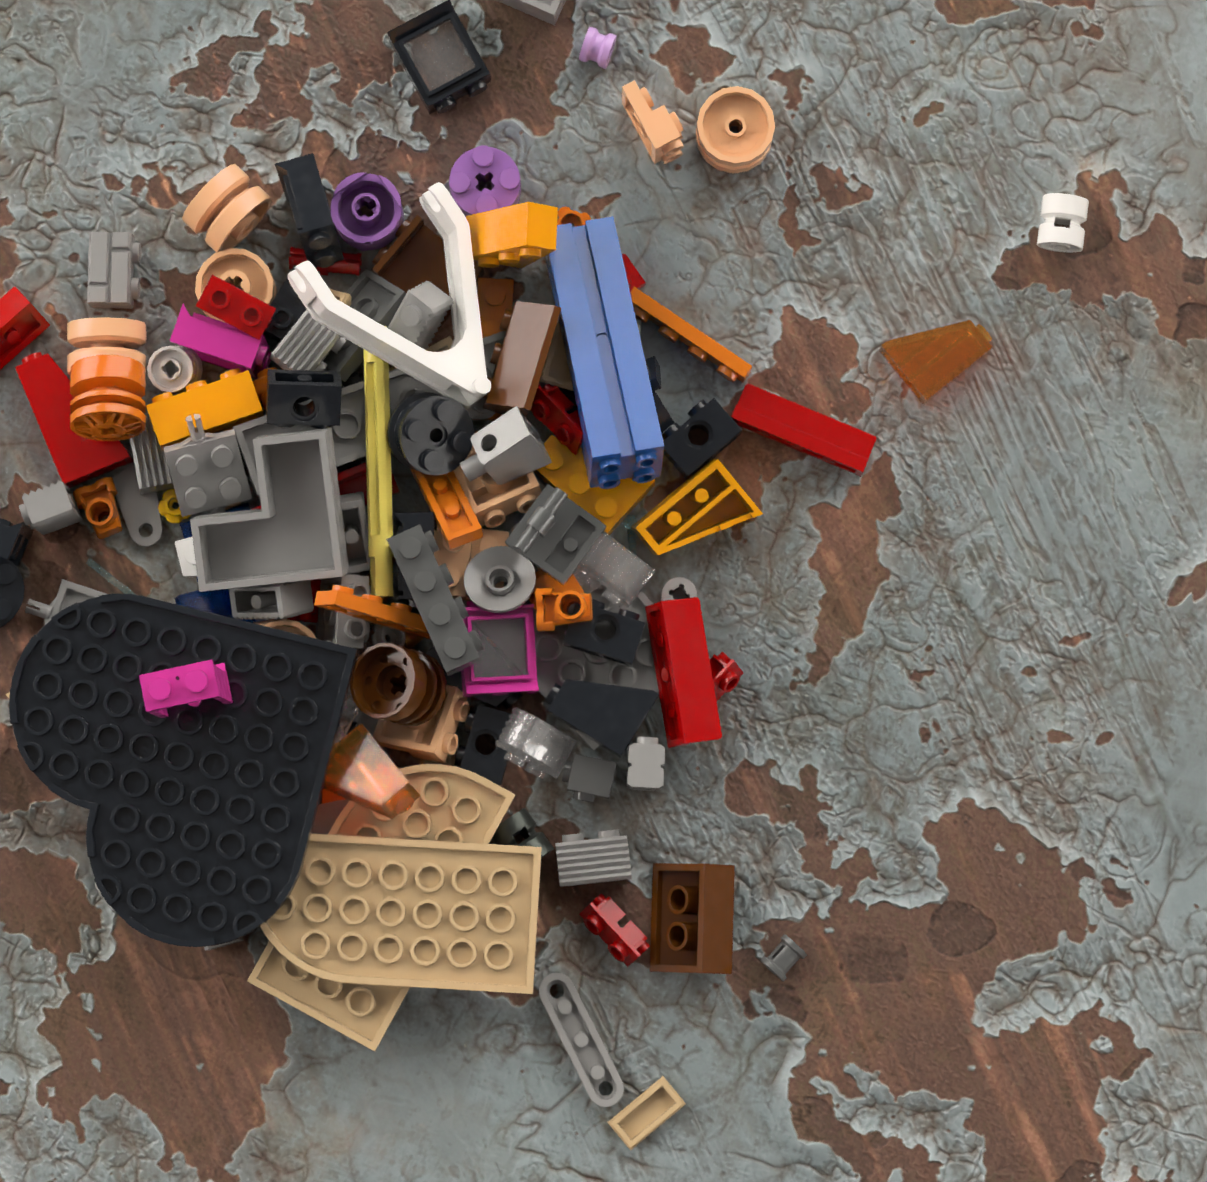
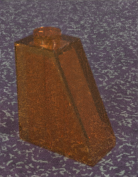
(936, 356)
(368, 776)

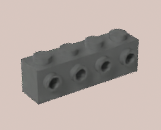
(433, 599)

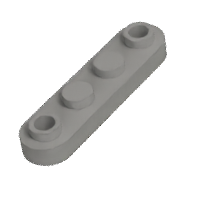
(581, 1039)

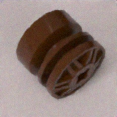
(398, 684)

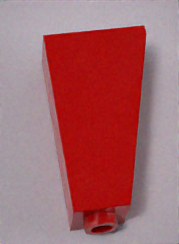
(50, 398)

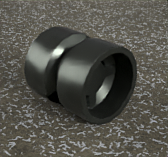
(524, 825)

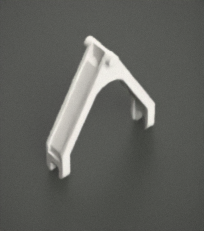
(454, 372)

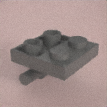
(555, 534)

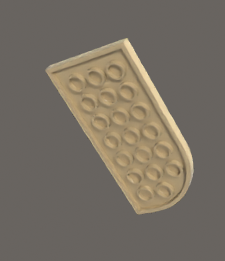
(450, 808)
(413, 914)

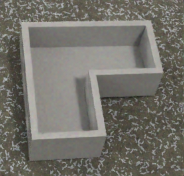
(294, 532)

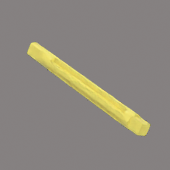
(378, 474)

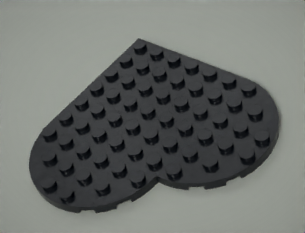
(193, 812)

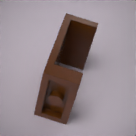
(416, 258)

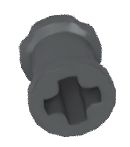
(783, 957)

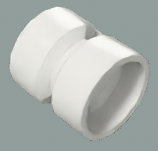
(1062, 210)
(174, 368)

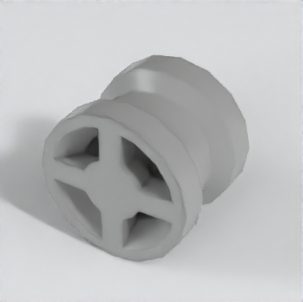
(679, 584)

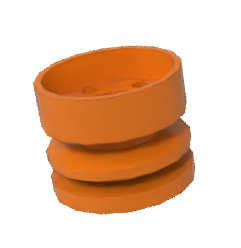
(107, 398)

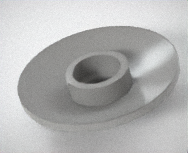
(496, 566)

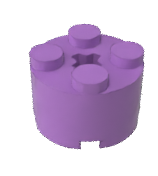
(484, 165)
(376, 194)

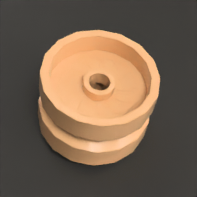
(755, 125)
(227, 209)
(241, 270)
(106, 337)

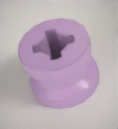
(597, 47)

